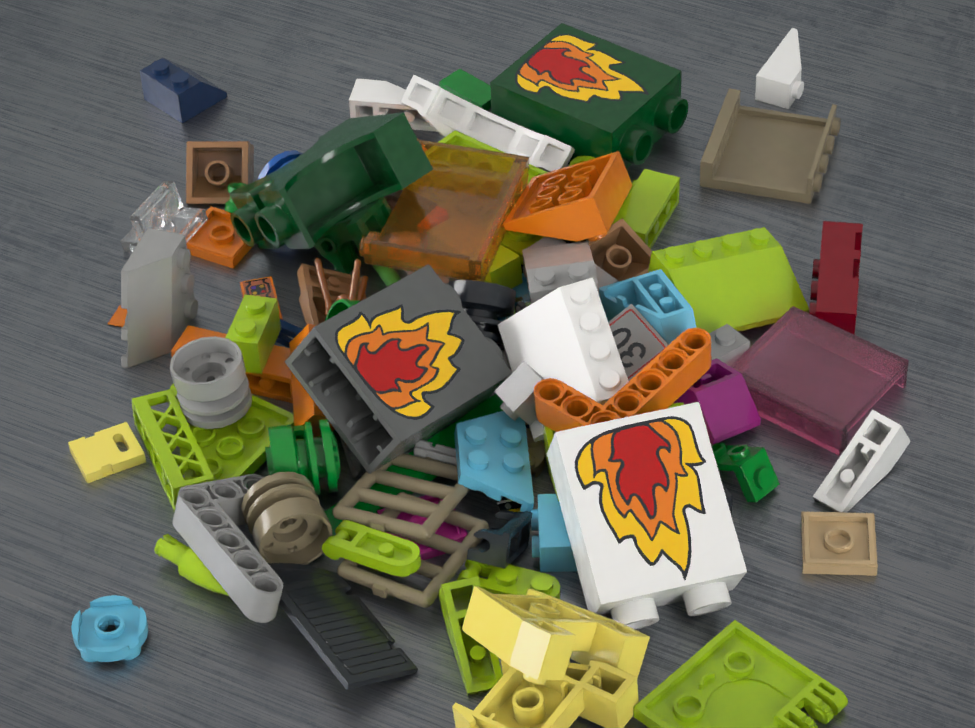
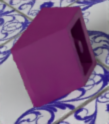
(723, 402)

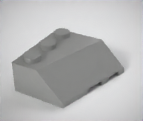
(156, 295)

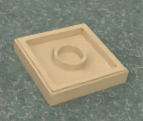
(838, 543)

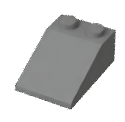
(557, 266)

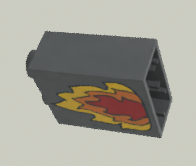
(398, 367)

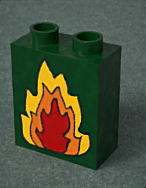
(591, 95)

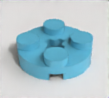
(115, 645)

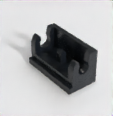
(502, 544)

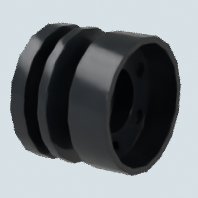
(485, 304)

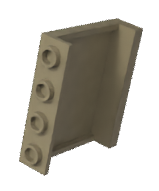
(768, 151)

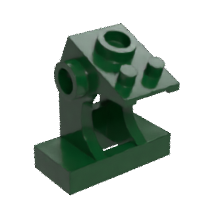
(337, 242)

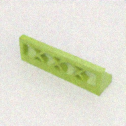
(156, 442)

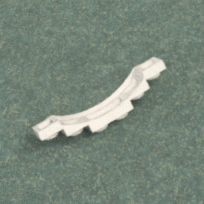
(451, 113)

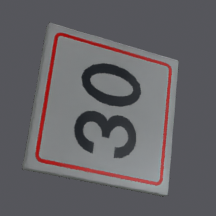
(635, 340)

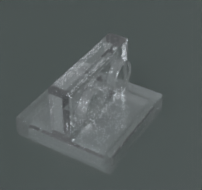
(163, 212)

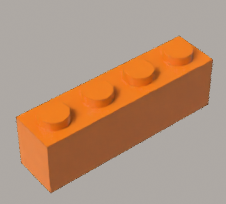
(276, 376)

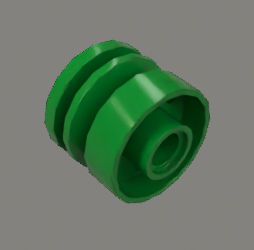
(308, 456)

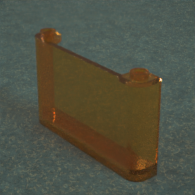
(451, 213)

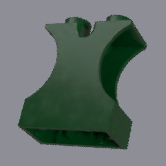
(329, 182)

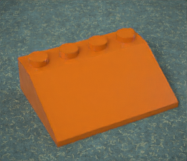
(573, 200)

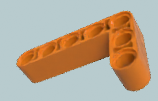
(648, 391)

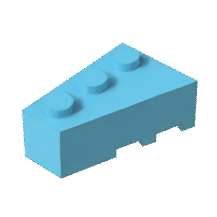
(656, 301)

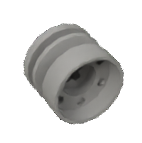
(211, 382)

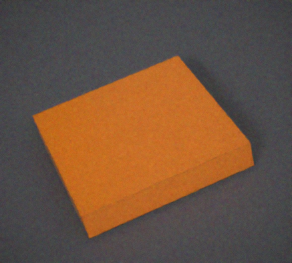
(218, 240)

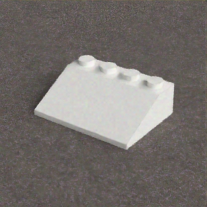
(568, 341)

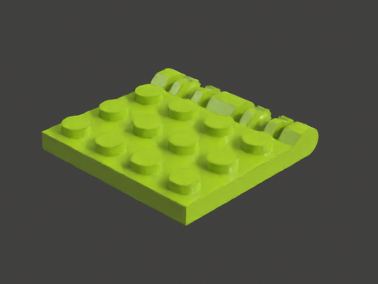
(740, 684)

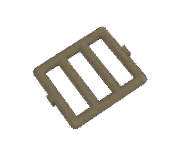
(435, 514)
(383, 587)

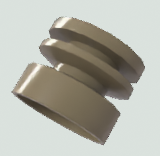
(286, 518)

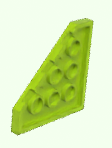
(238, 446)

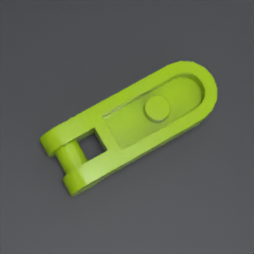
(373, 549)
(511, 580)

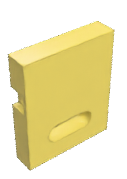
(100, 456)

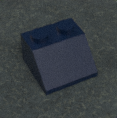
(178, 90)

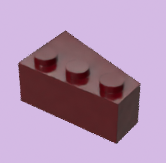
(837, 275)

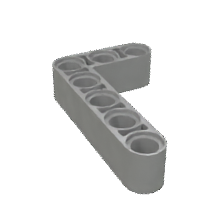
(208, 522)

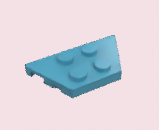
(495, 458)

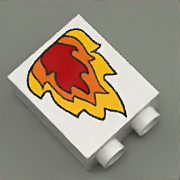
(647, 515)

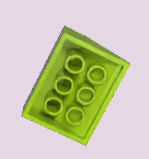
(732, 279)

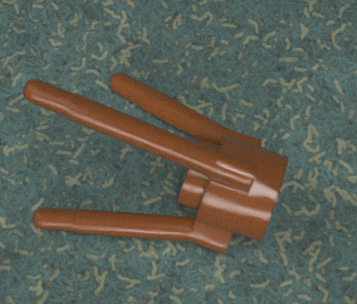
(353, 295)

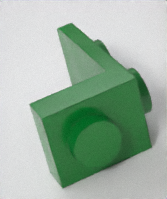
(750, 467)

